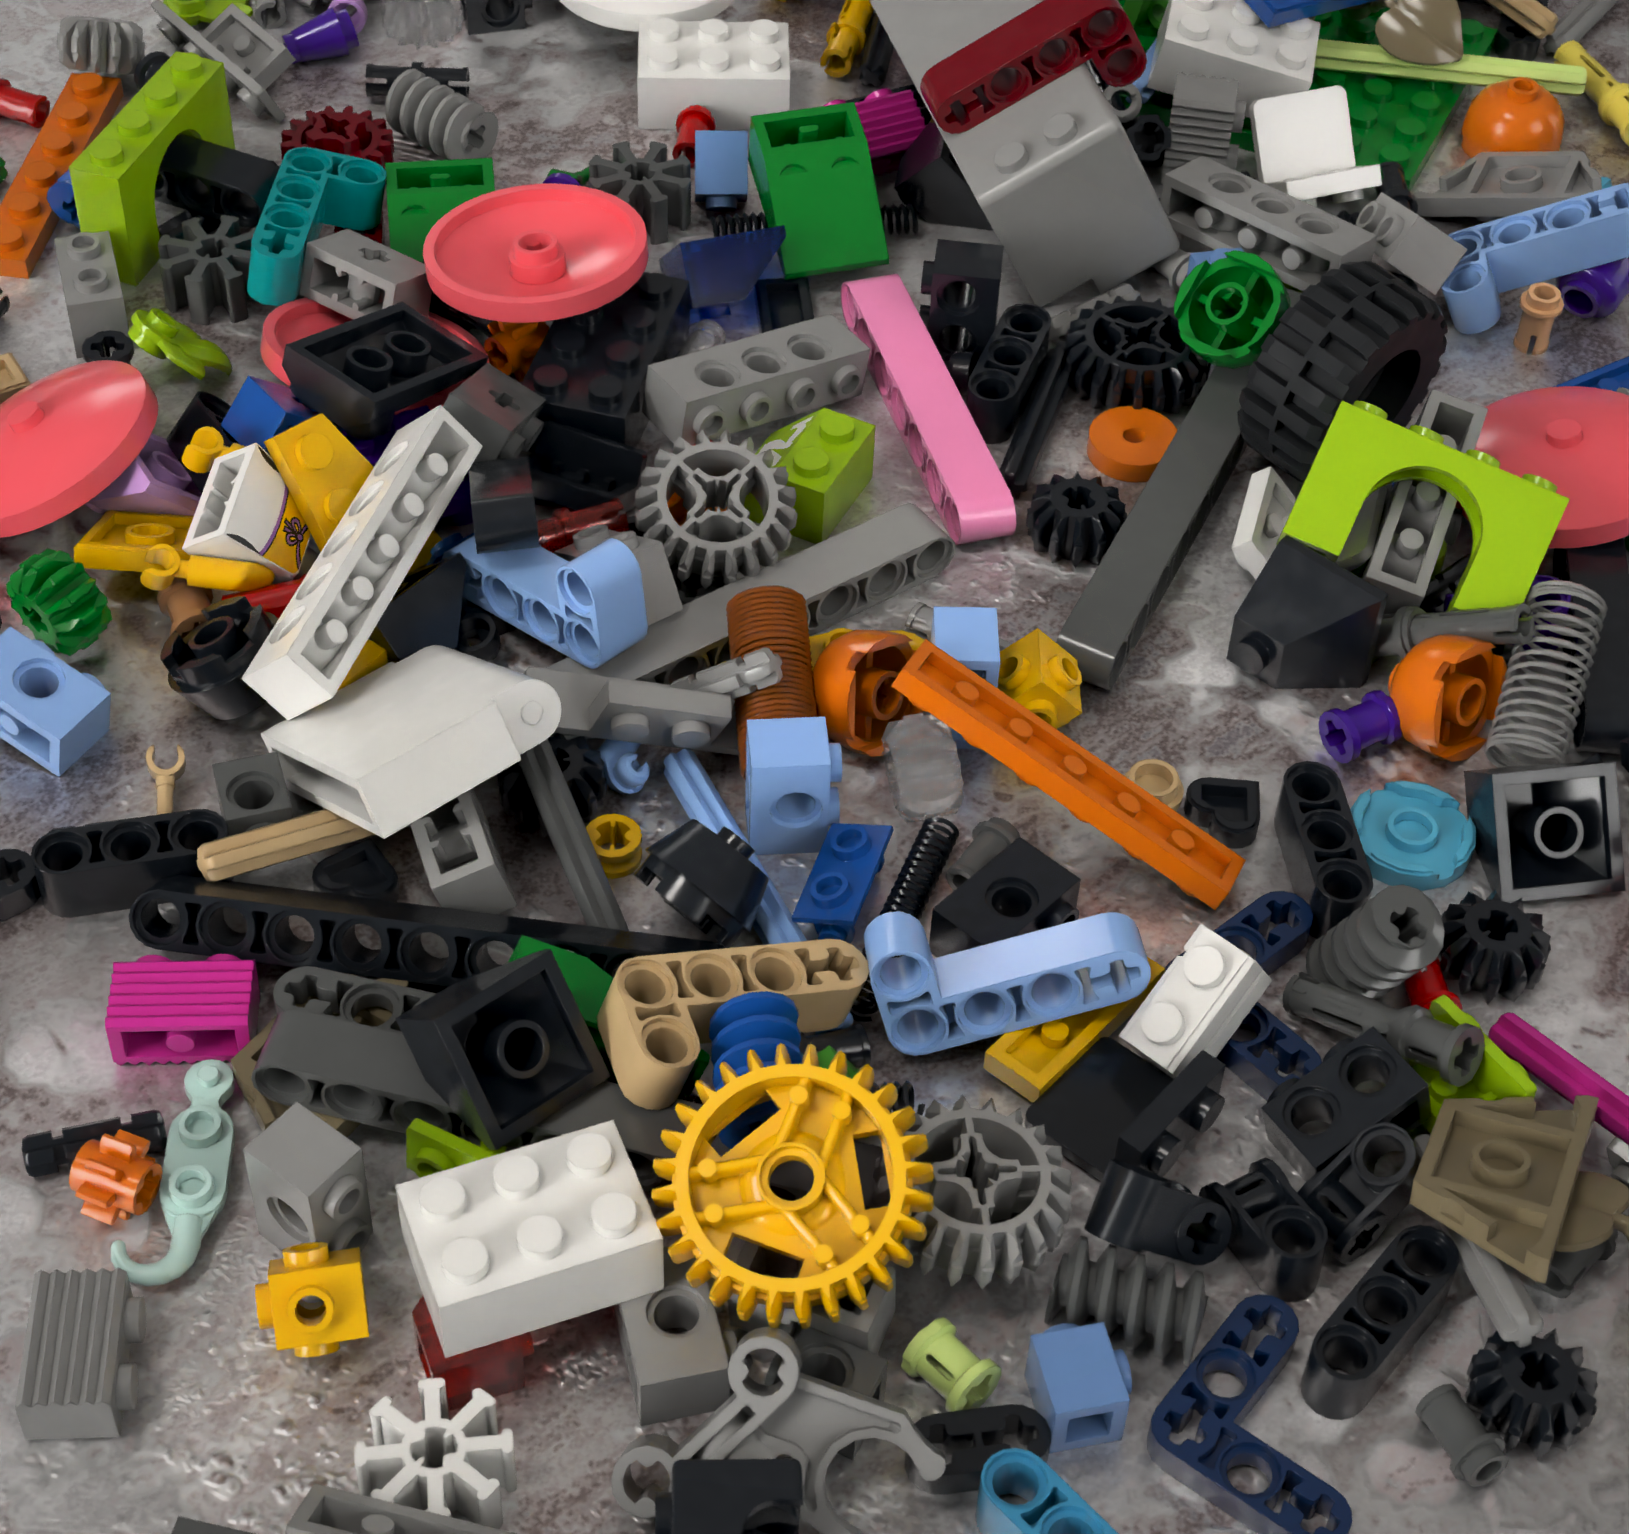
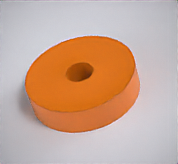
(1129, 442)

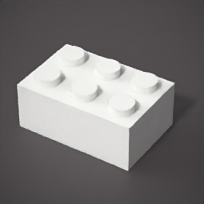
(1233, 43)
(713, 64)
(530, 1237)

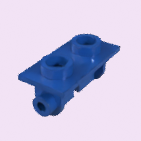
(842, 879)

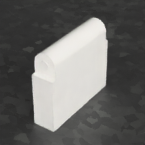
(413, 737)

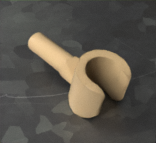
(165, 779)

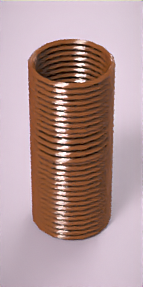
(774, 620)

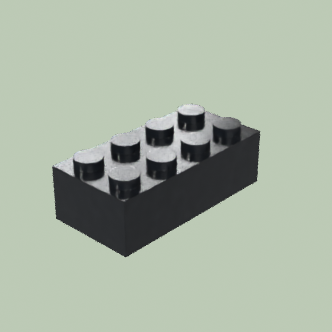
(599, 360)

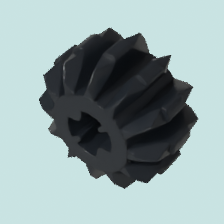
(1075, 518)
(583, 774)
(1493, 946)
(1532, 1392)

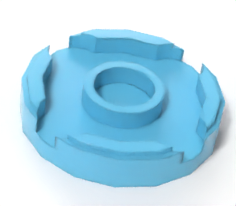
(1414, 835)

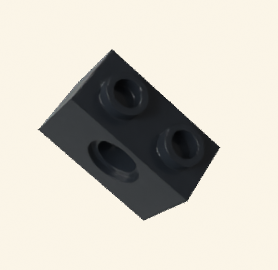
(1005, 899)

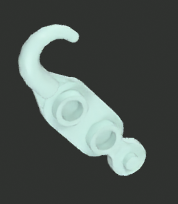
(192, 1174)

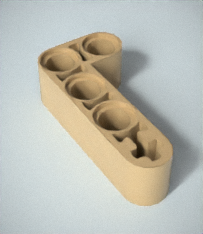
(665, 1002)

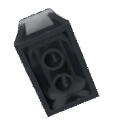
(377, 367)

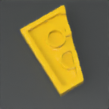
(325, 477)

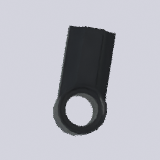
(1148, 138)

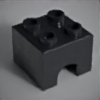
(731, 1497)

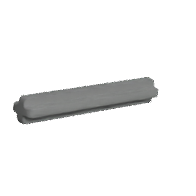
(1496, 1286)

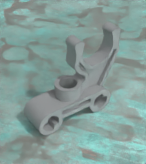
(791, 1418)

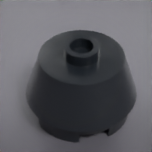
(216, 654)
(707, 878)

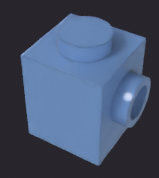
(721, 169)
(1079, 1385)

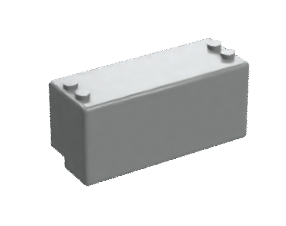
(1048, 168)

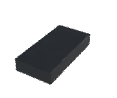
(782, 302)

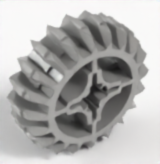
(717, 477)
(988, 1175)

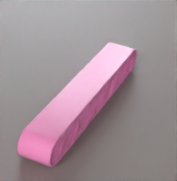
(929, 411)

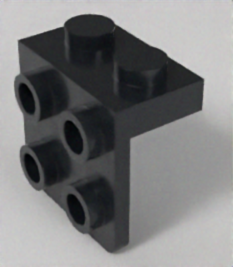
(1127, 1108)

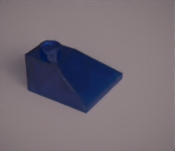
(722, 268)

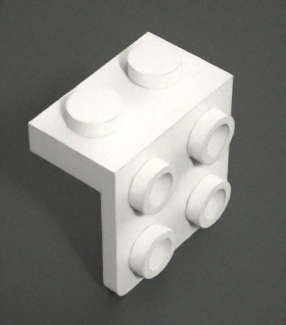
(1308, 146)
(1267, 510)

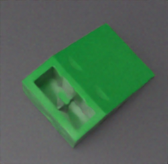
(821, 186)
(426, 191)

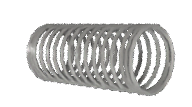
(1563, 626)

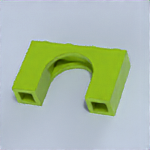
(120, 167)
(1507, 513)

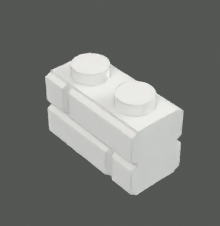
(1196, 1003)

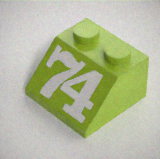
(827, 464)

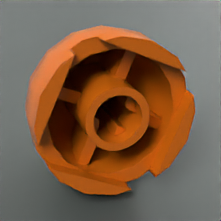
(1513, 119)
(855, 687)
(1447, 693)

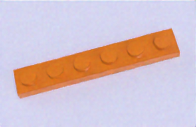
(73, 123)
(1069, 774)

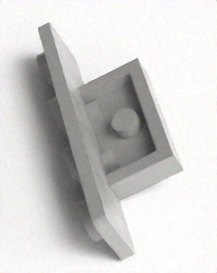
(248, 52)
(642, 712)

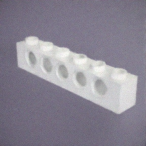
(362, 564)

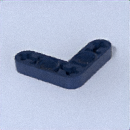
(1247, 931)
(1224, 1444)

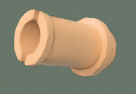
(1540, 308)

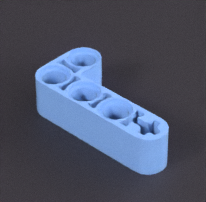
(1534, 249)
(576, 607)
(1087, 962)

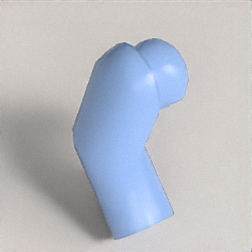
(622, 768)

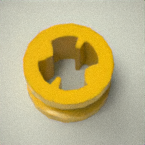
(616, 829)

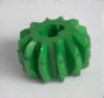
(59, 601)

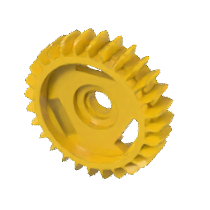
(827, 1227)

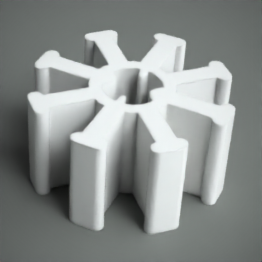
(467, 1447)

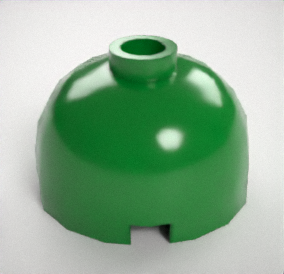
(1230, 308)

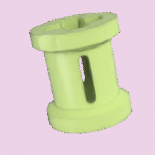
(950, 1366)

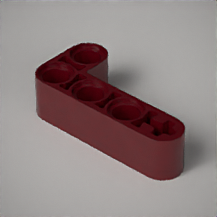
(1028, 56)

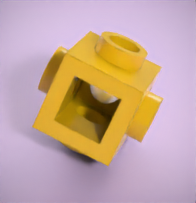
(1042, 678)
(317, 1326)

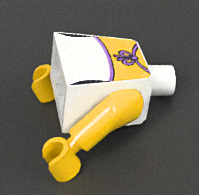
(243, 526)

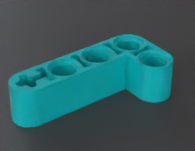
(308, 192)

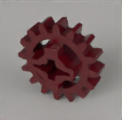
(342, 133)

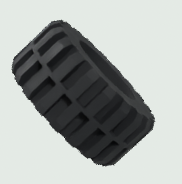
(1346, 341)

